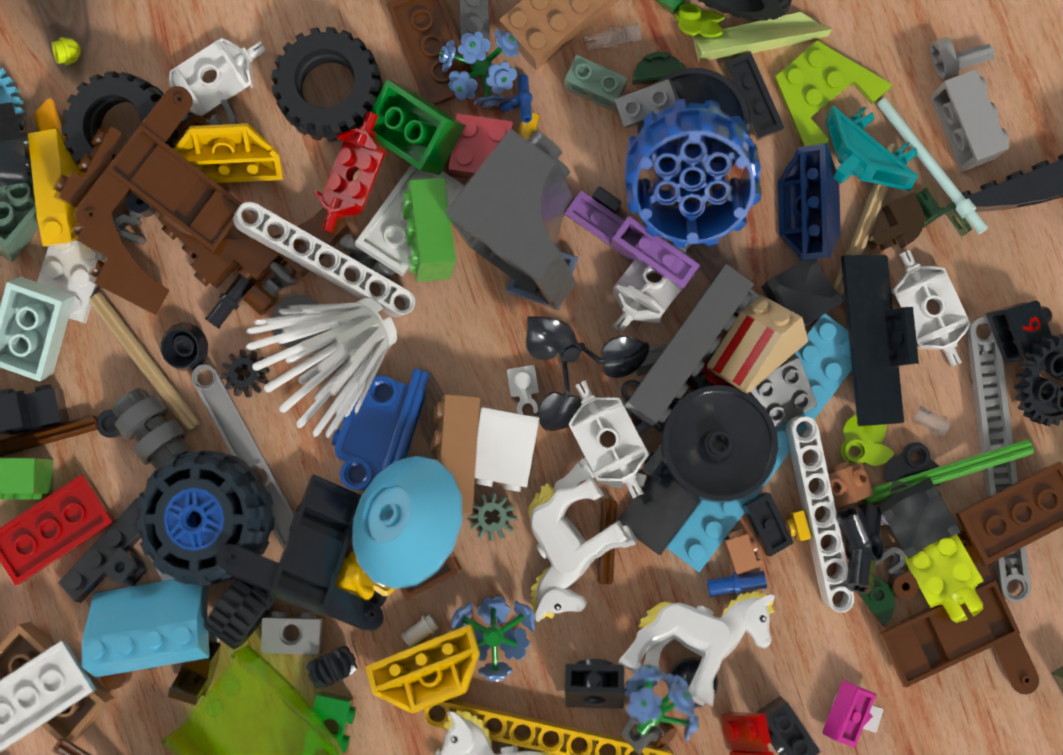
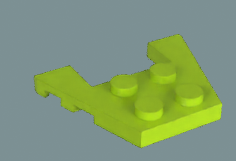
(816, 80)

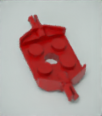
(358, 152)

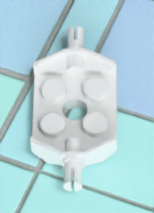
(232, 69)
(641, 298)
(938, 330)
(627, 454)

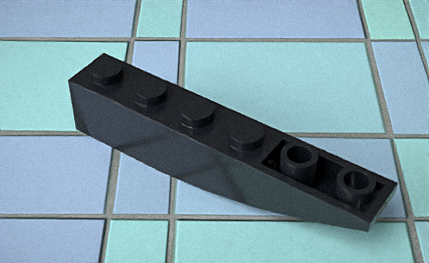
(1021, 189)

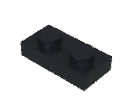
(767, 524)

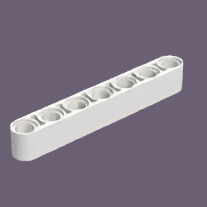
(310, 259)
(828, 524)

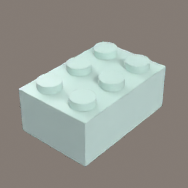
(32, 327)

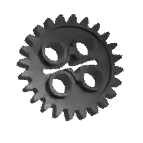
(1038, 396)

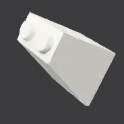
(505, 448)

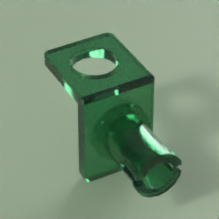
(933, 212)

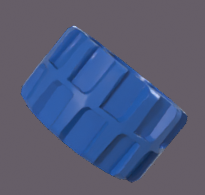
(692, 221)

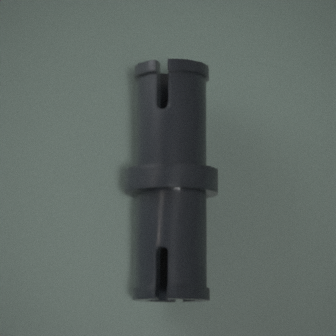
(229, 301)

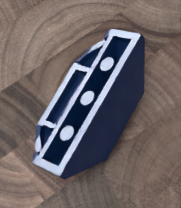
(810, 203)

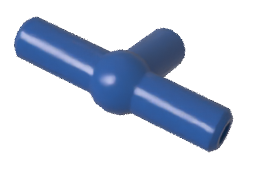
(522, 100)

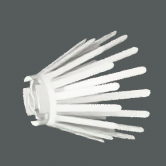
(355, 335)

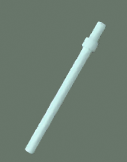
(965, 207)

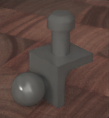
(347, 243)

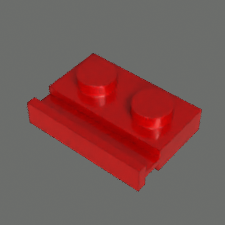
(747, 733)

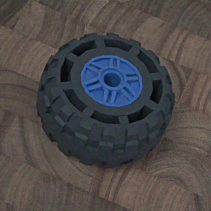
(199, 507)

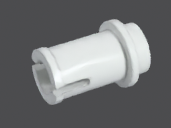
(420, 630)

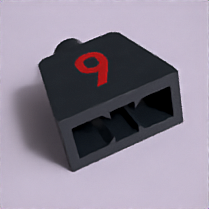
(1019, 328)

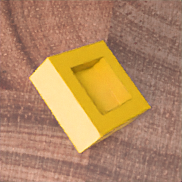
(798, 525)

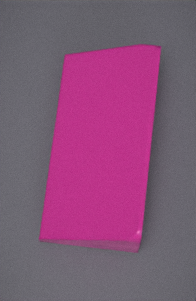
(849, 713)

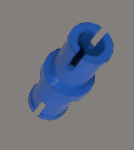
(736, 584)

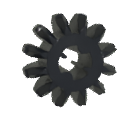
(236, 379)
(331, 667)

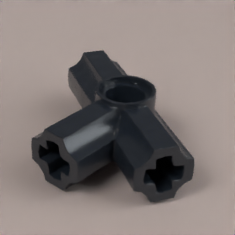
(862, 545)

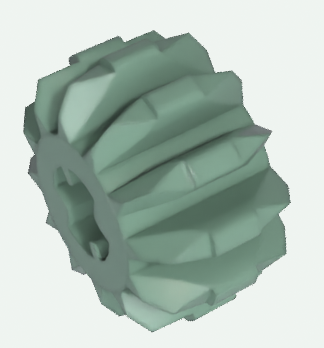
(490, 507)

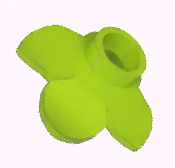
(694, 21)
(868, 441)

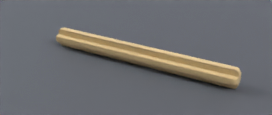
(865, 224)
(144, 362)

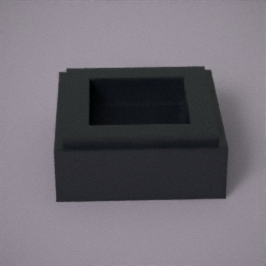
(606, 199)

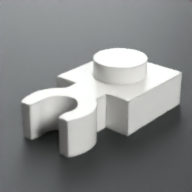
(523, 385)

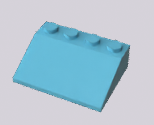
(145, 627)

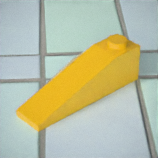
(48, 161)

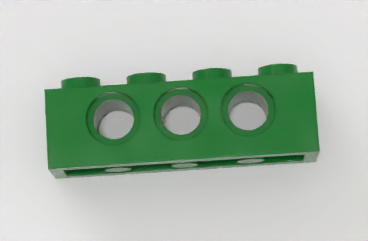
(337, 708)

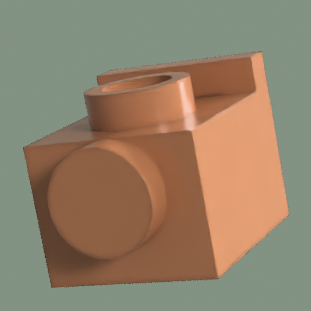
(742, 551)

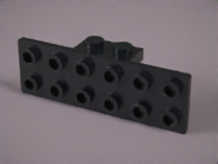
(878, 339)
(661, 509)

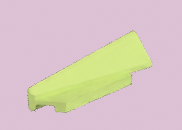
(759, 37)

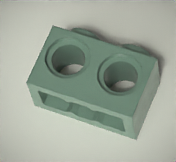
(595, 82)

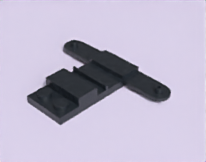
(310, 558)

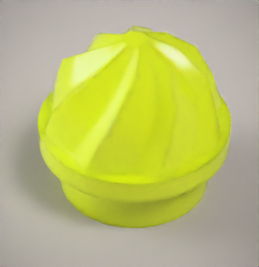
(66, 51)

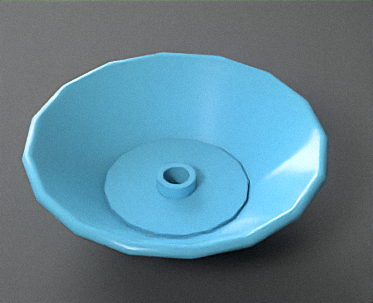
(407, 522)

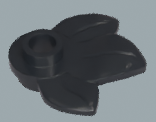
(902, 465)

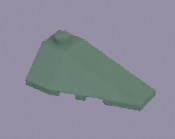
(17, 217)

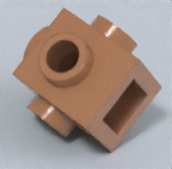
(849, 483)

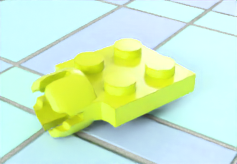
(947, 577)

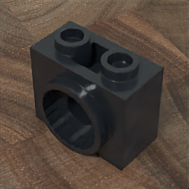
(594, 684)
(786, 730)

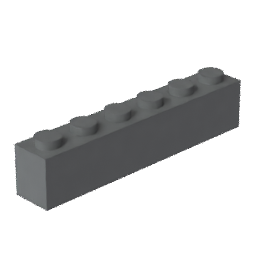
(688, 346)

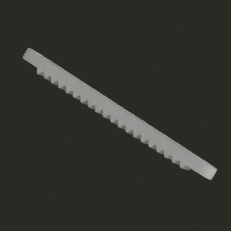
(994, 433)

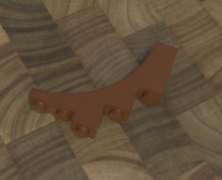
(251, 254)
(116, 268)

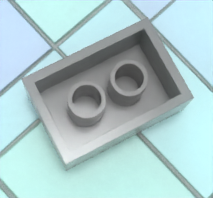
(969, 120)

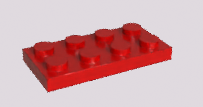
(52, 529)

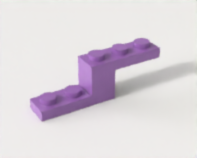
(631, 240)

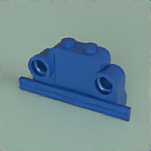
(380, 428)

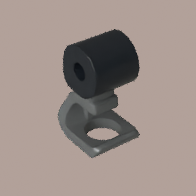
(137, 210)

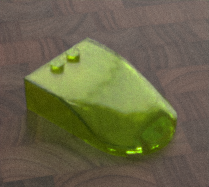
(252, 714)

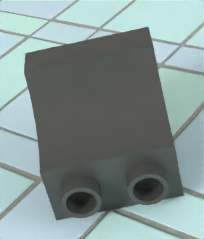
(516, 212)

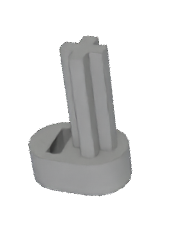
(948, 62)

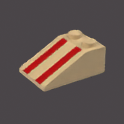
(758, 344)

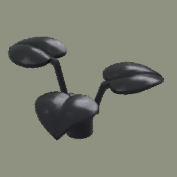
(551, 337)

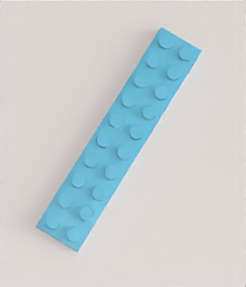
(826, 365)

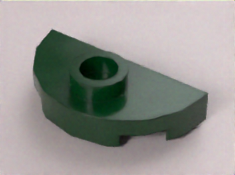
(655, 67)
(880, 601)

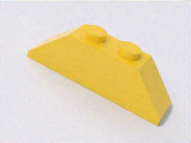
(230, 153)
(427, 671)

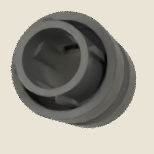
(143, 419)

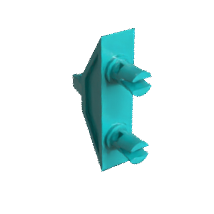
(866, 157)

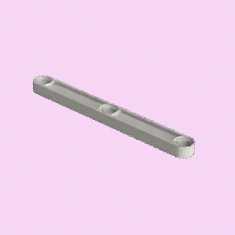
(242, 444)

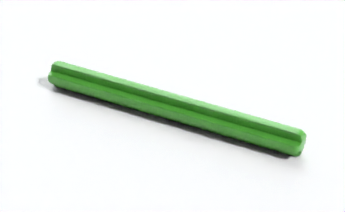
(959, 468)

